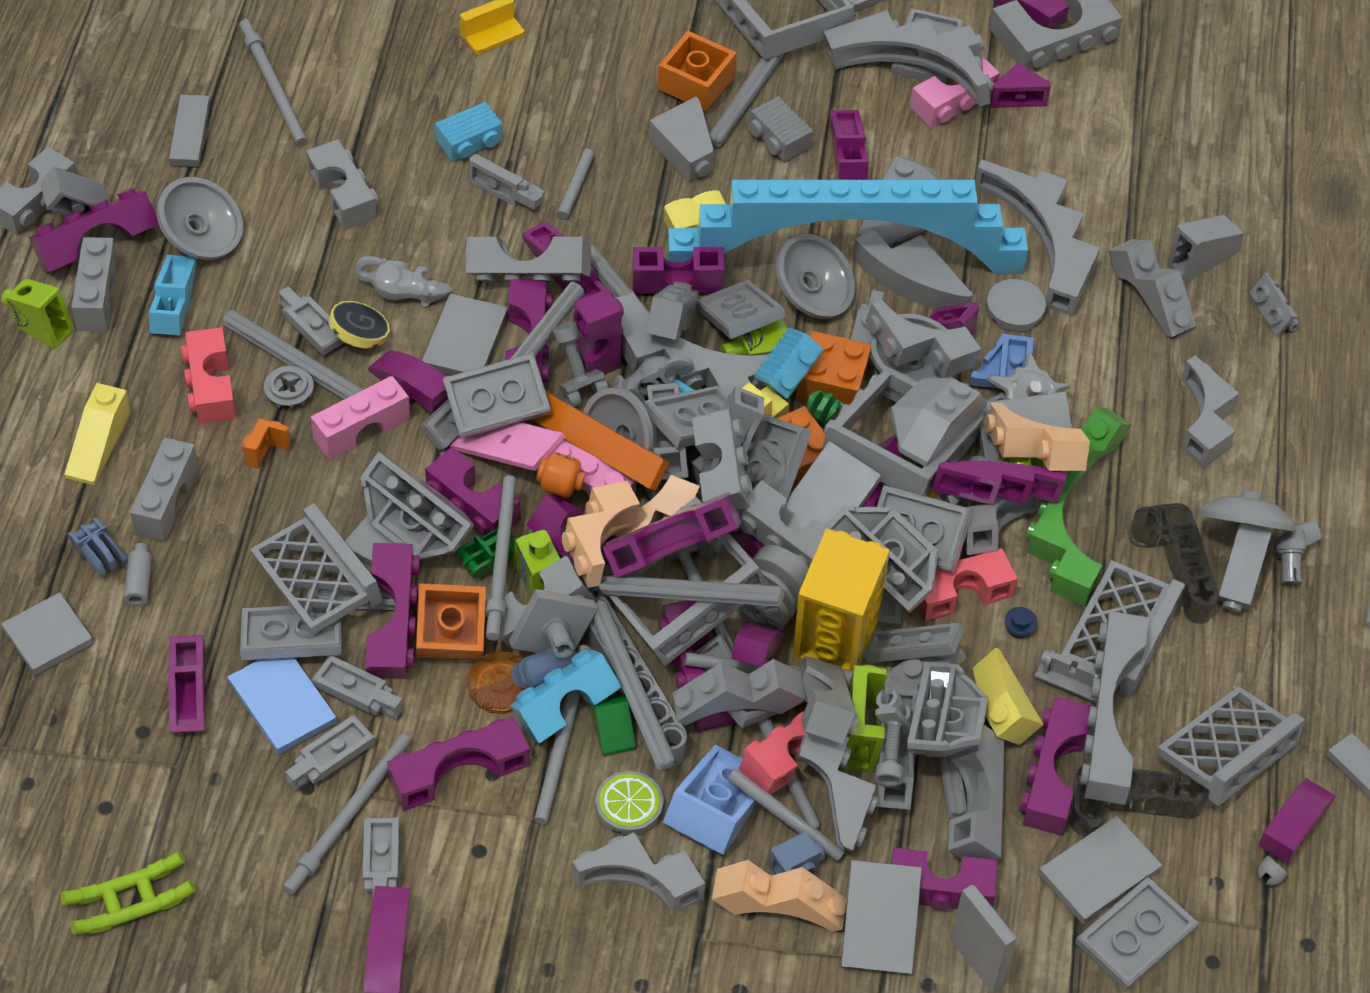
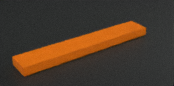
(604, 443)

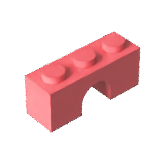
(211, 394)
(985, 573)
(770, 761)

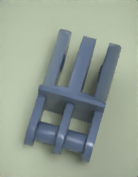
(97, 547)
(534, 668)

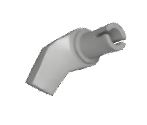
(1292, 546)

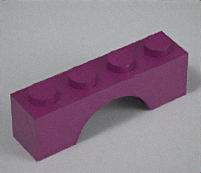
(59, 244)
(526, 308)
(671, 534)
(388, 648)
(688, 673)
(495, 747)
(1050, 798)

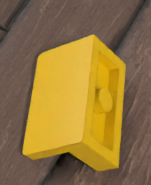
(490, 26)

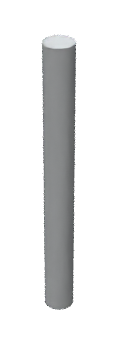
(784, 813)

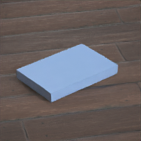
(282, 701)

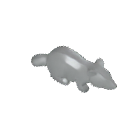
(397, 282)
(652, 372)

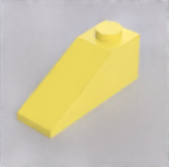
(97, 433)
(1008, 705)

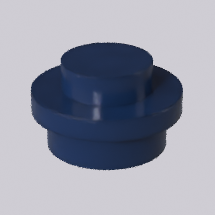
(1020, 622)

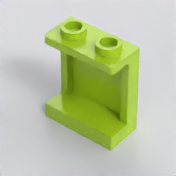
(866, 740)

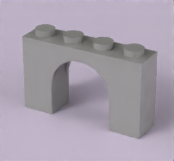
(1037, 45)

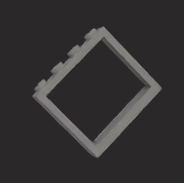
(790, 37)
(893, 469)
(698, 618)

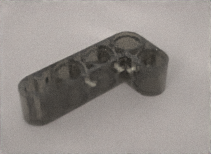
(1177, 532)
(1186, 803)

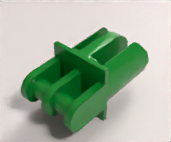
(824, 407)
(483, 551)

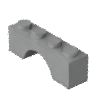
(563, 258)
(829, 701)
(980, 828)

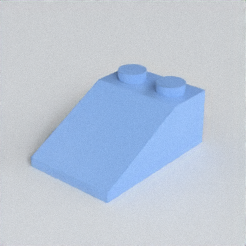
(709, 804)

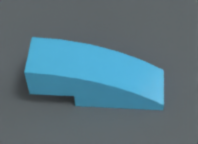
(172, 295)

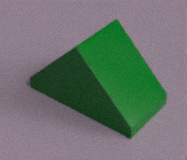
(613, 724)

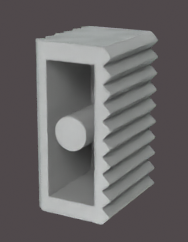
(780, 129)
(70, 192)

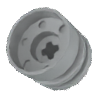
(783, 570)

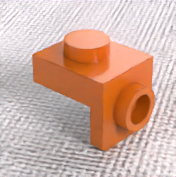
(262, 437)

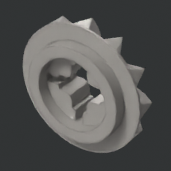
(292, 377)

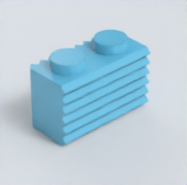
(468, 131)
(788, 362)

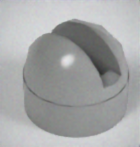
(1270, 867)

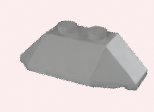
(900, 169)
(934, 416)
(411, 510)
(911, 555)
(946, 712)

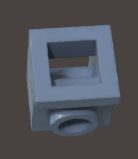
(796, 853)

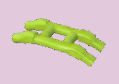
(139, 878)

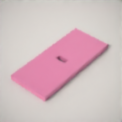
(513, 444)

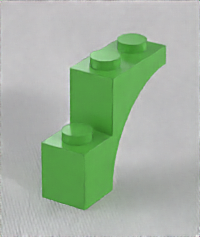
(1105, 434)
(1071, 570)

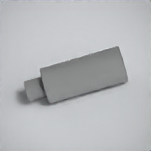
(138, 576)

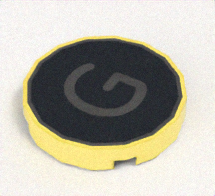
(358, 324)

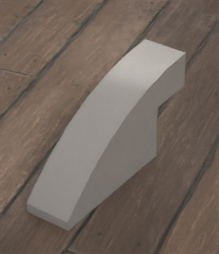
(911, 271)

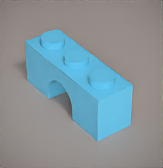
(540, 706)

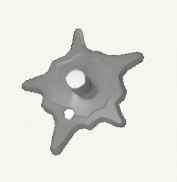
(1027, 381)

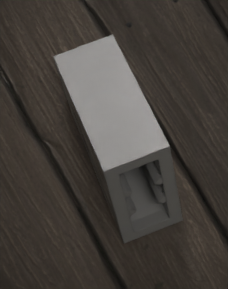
(684, 139)
(1203, 245)
(1243, 567)

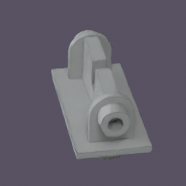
(1273, 305)
(1058, 671)

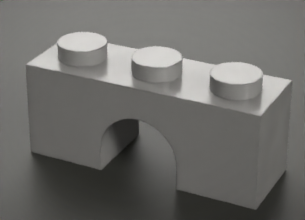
(352, 200)
(24, 205)
(94, 275)
(672, 310)
(719, 437)
(155, 504)
(764, 523)
(557, 578)

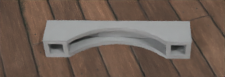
(1110, 763)

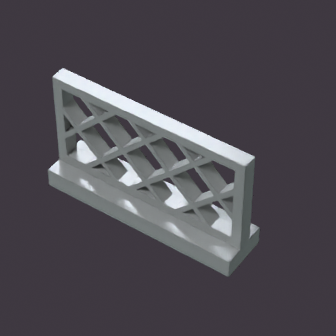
(342, 560)
(1159, 617)
(1250, 757)

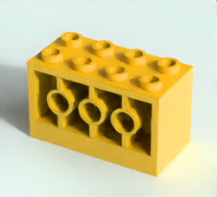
(840, 600)

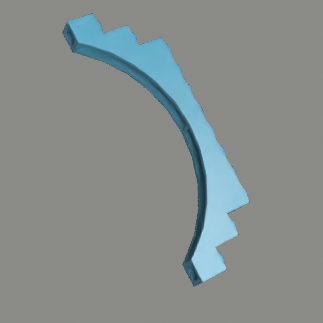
(933, 205)

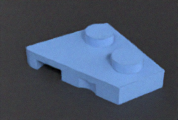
(1003, 359)

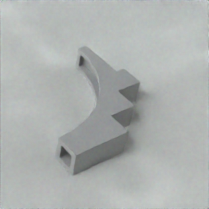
(917, 43)
(1057, 226)
(711, 366)

